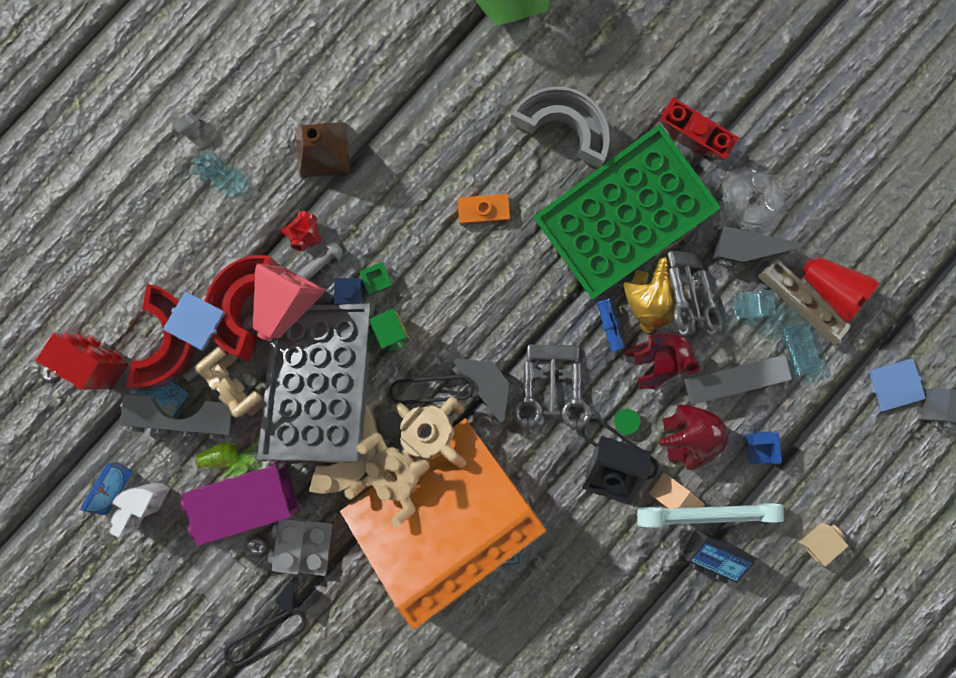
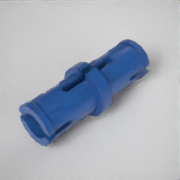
(611, 324)

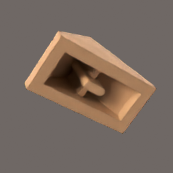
(673, 494)

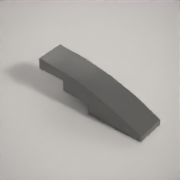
(737, 379)

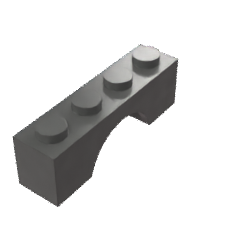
(144, 411)

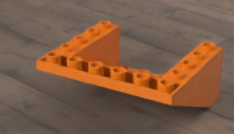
(460, 529)

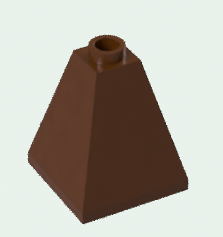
(322, 149)

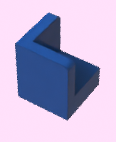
(763, 447)

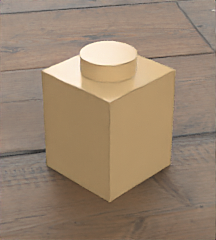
(824, 543)

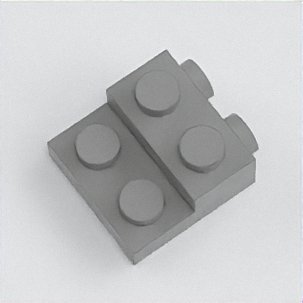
(301, 546)

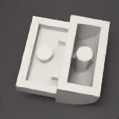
(135, 505)

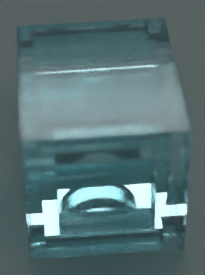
(754, 304)

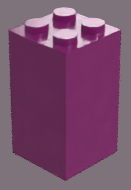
(240, 503)

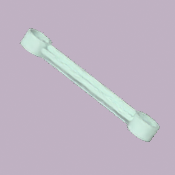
(660, 517)

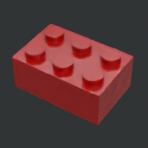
(82, 361)

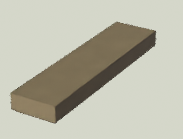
(804, 301)

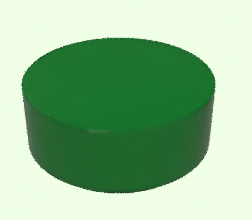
(626, 421)

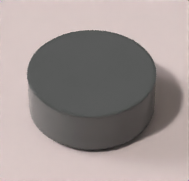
(390, 424)

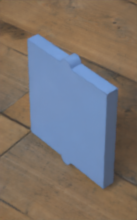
(194, 321)
(897, 384)

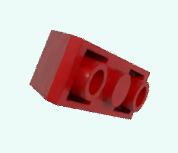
(697, 131)

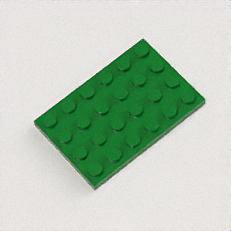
(626, 211)

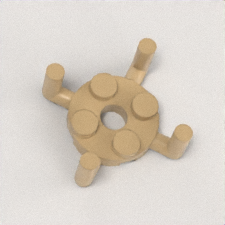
(229, 389)
(441, 434)
(381, 479)

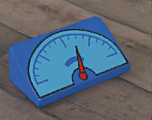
(106, 488)

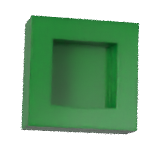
(376, 278)

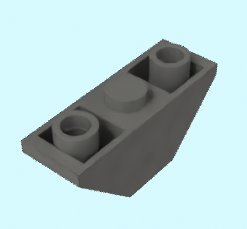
(488, 385)

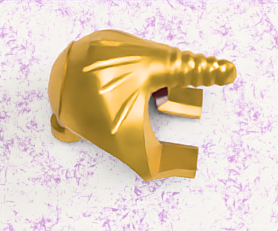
(653, 302)

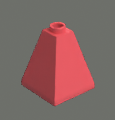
(280, 299)

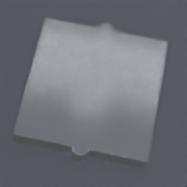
(215, 573)

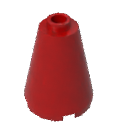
(839, 286)

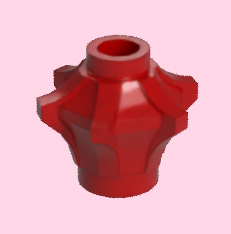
(302, 231)

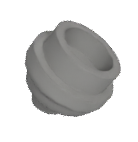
(188, 125)

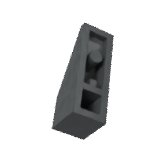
(741, 246)

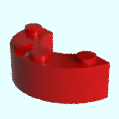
(228, 294)
(173, 353)

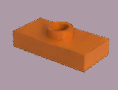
(483, 209)

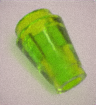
(218, 456)

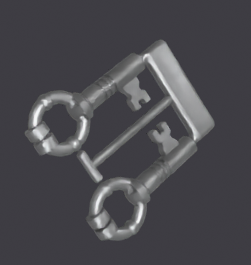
(692, 260)
(552, 353)

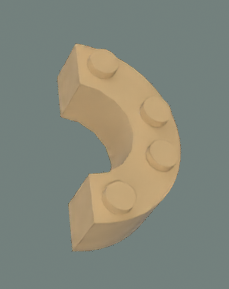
(339, 476)

